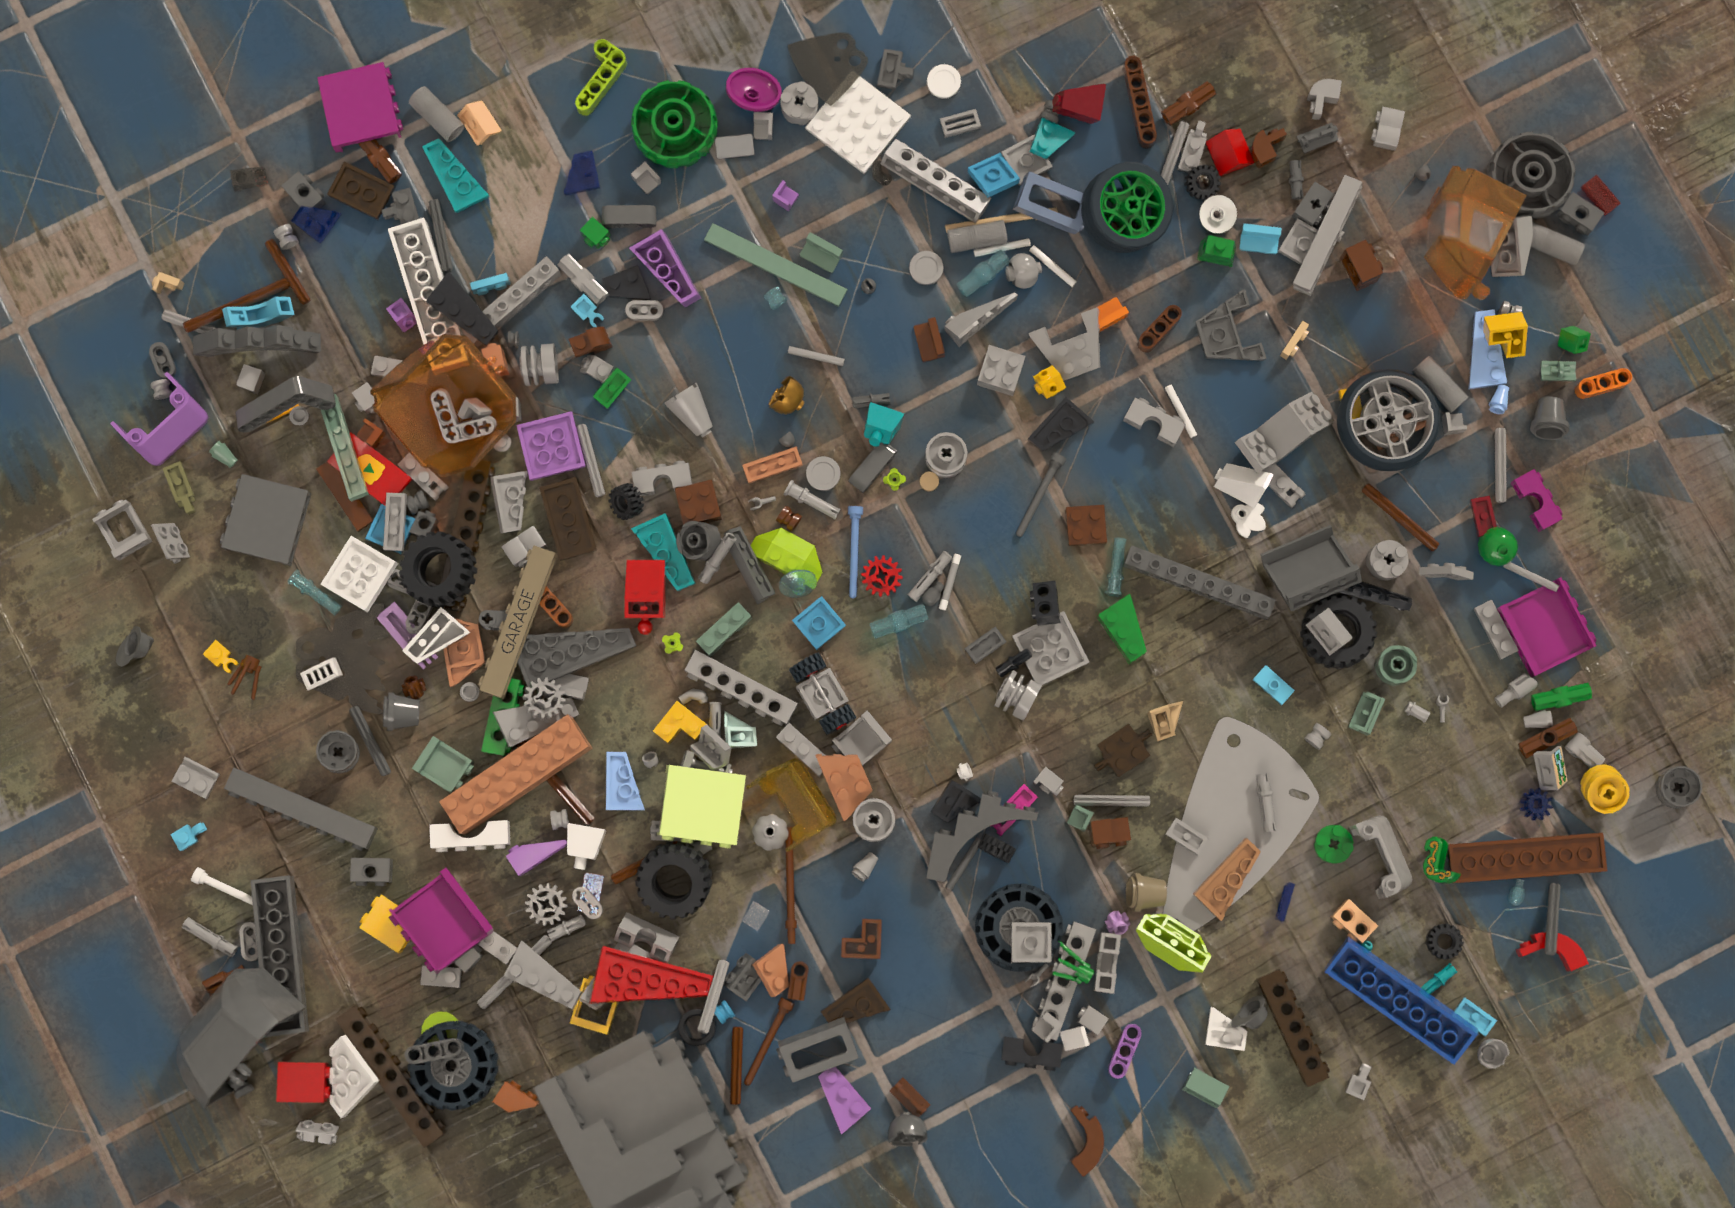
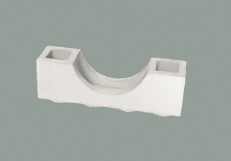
(495, 834)

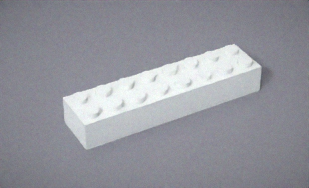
(421, 276)

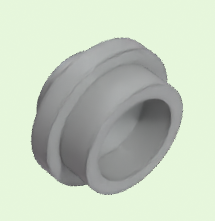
(299, 415)
(503, 444)
(469, 691)

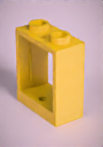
(576, 1020)

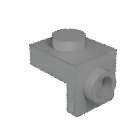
(595, 368)

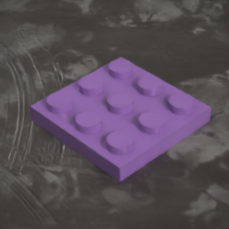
(551, 446)

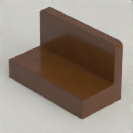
(929, 340)

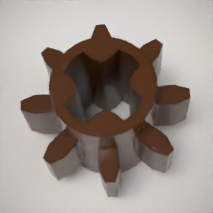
(413, 687)

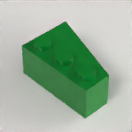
(1124, 629)

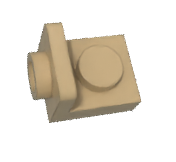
(169, 281)

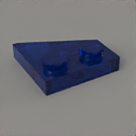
(315, 221)

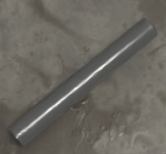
(964, 863)

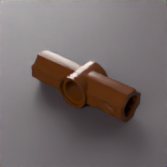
(1188, 103)
(381, 160)
(1558, 733)

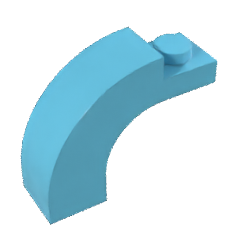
(259, 315)

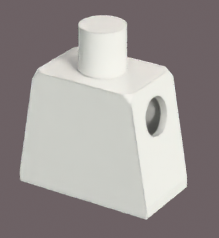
(584, 843)

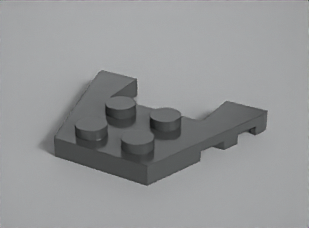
(1220, 335)

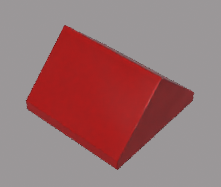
(1229, 151)

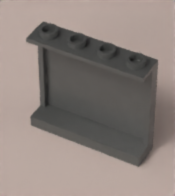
(265, 519)
(1310, 568)

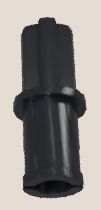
(1013, 662)

